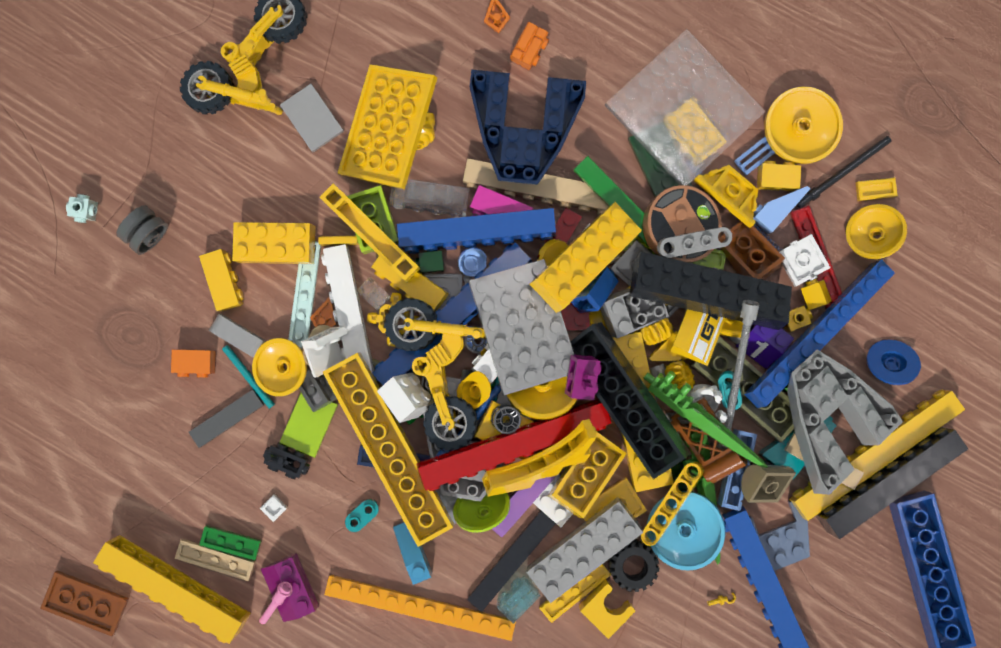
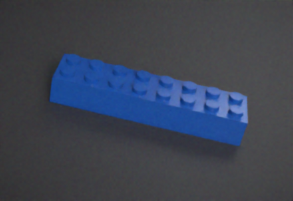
(477, 230)
(931, 571)

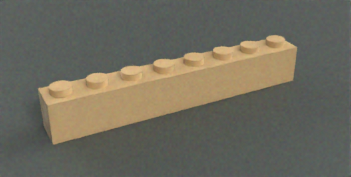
(549, 190)

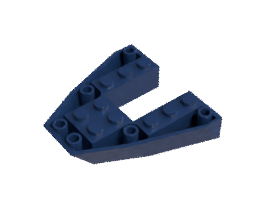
(523, 153)

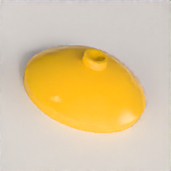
(873, 221)
(270, 371)

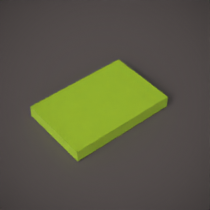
(307, 428)

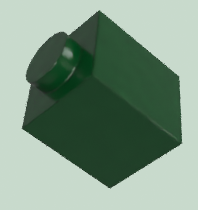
(430, 262)

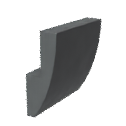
(317, 391)

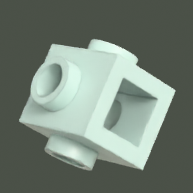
(81, 208)

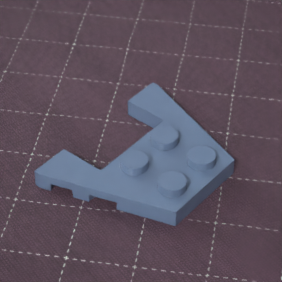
(787, 542)

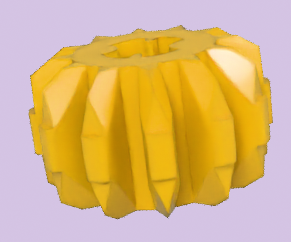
(657, 332)
(682, 372)

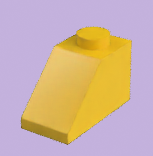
(663, 351)

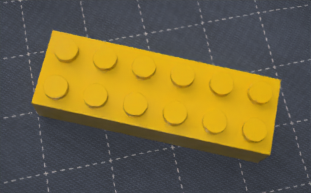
(585, 257)

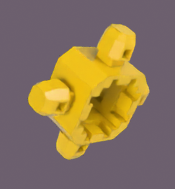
(373, 317)

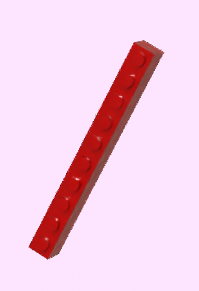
(506, 447)

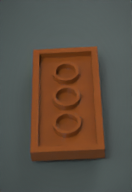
(84, 603)

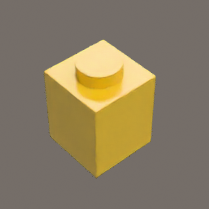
(816, 294)

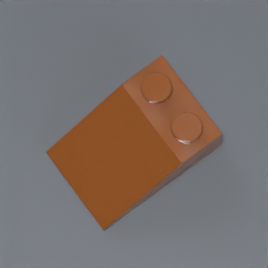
(751, 252)

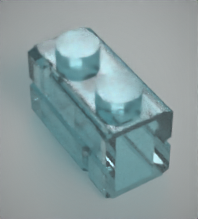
(517, 599)

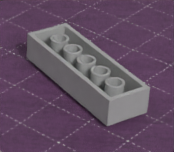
(584, 550)

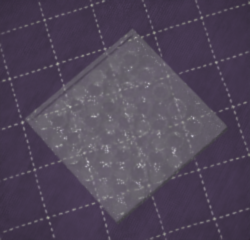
(684, 108)

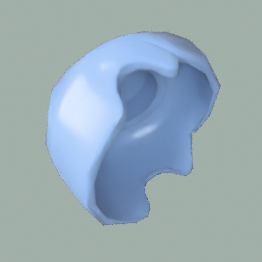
(472, 261)

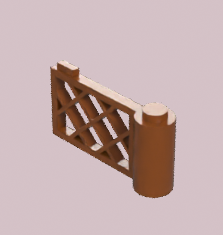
(718, 465)

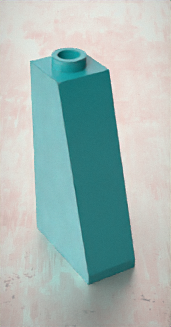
(775, 451)

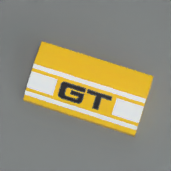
(698, 336)

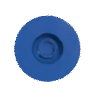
(893, 362)

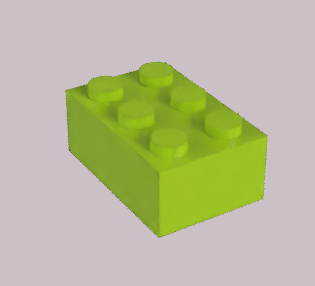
(376, 208)

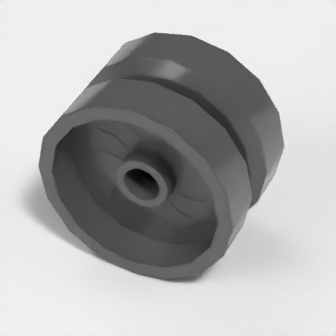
(142, 229)

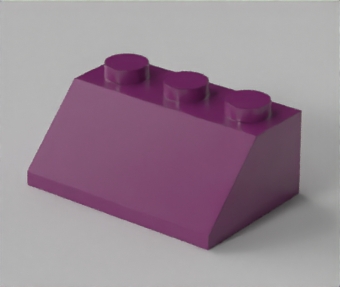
(302, 599)

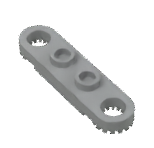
(694, 242)

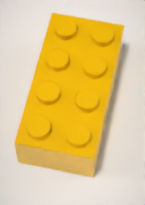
(274, 243)
(584, 482)

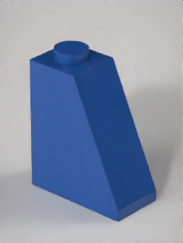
(596, 292)

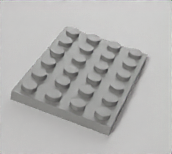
(521, 328)

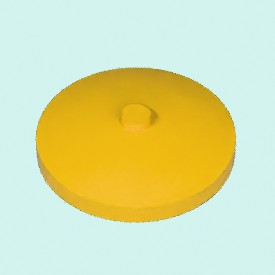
(803, 125)
(543, 400)

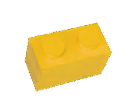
(778, 176)

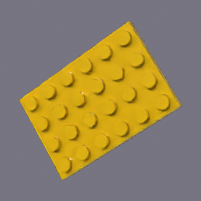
(387, 126)

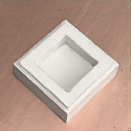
(273, 507)

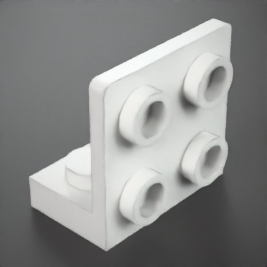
(323, 349)

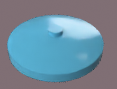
(693, 535)

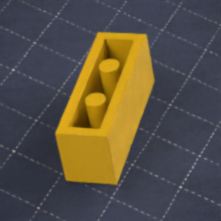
(221, 280)

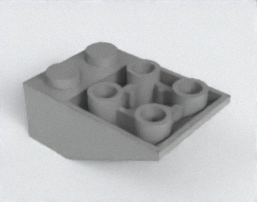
(627, 314)

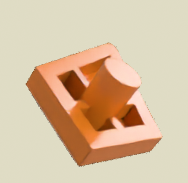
(496, 16)
(324, 315)

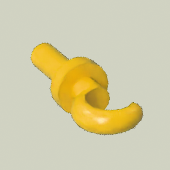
(721, 600)

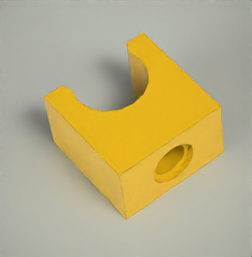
(605, 619)

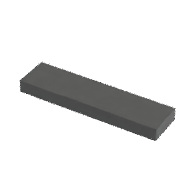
(226, 418)

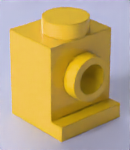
(805, 316)

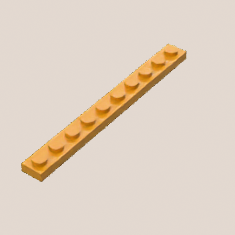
(419, 607)

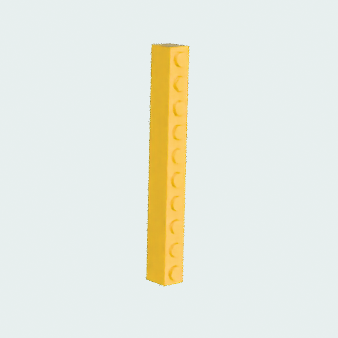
(872, 458)

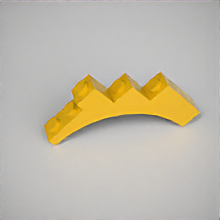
(548, 463)

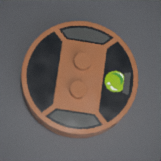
(679, 212)

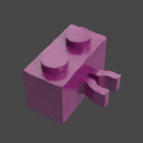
(582, 377)

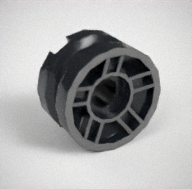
(508, 426)

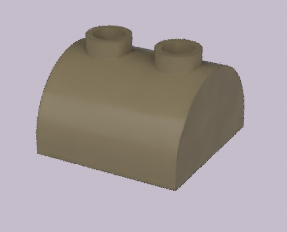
(766, 484)

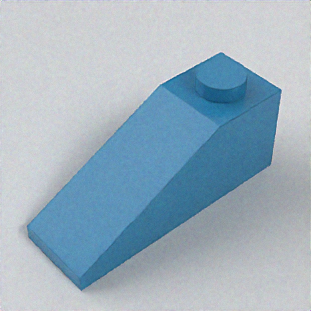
(413, 556)

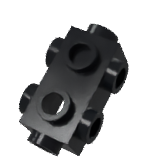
(280, 458)

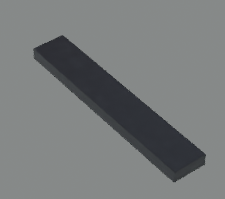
(511, 561)

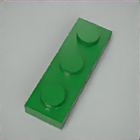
(230, 542)

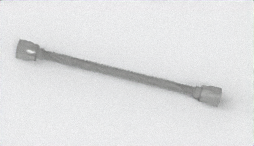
(748, 313)

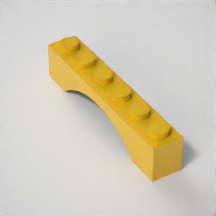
(370, 232)

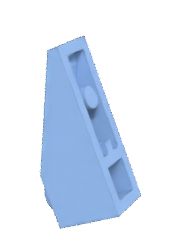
(773, 212)

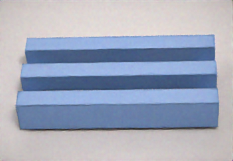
(742, 166)

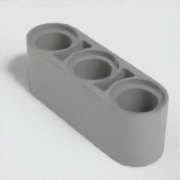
(236, 335)

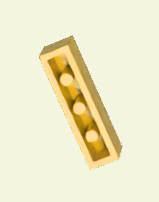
(417, 287)

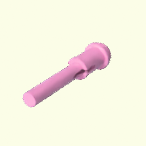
(283, 590)

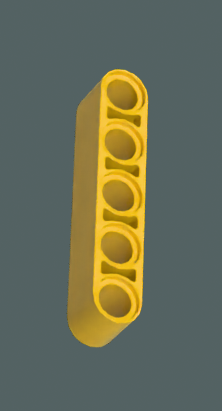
(665, 510)

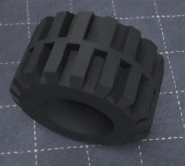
(641, 579)

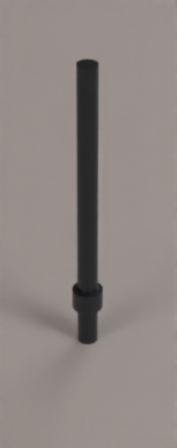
(814, 193)

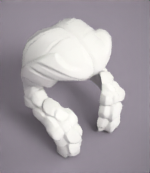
(712, 396)

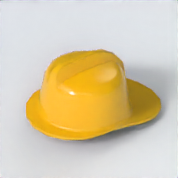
(474, 389)

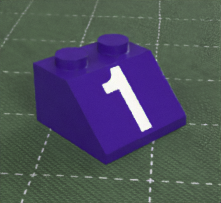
(766, 344)

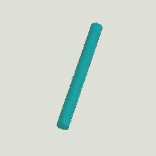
(248, 376)

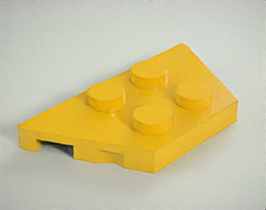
(731, 191)

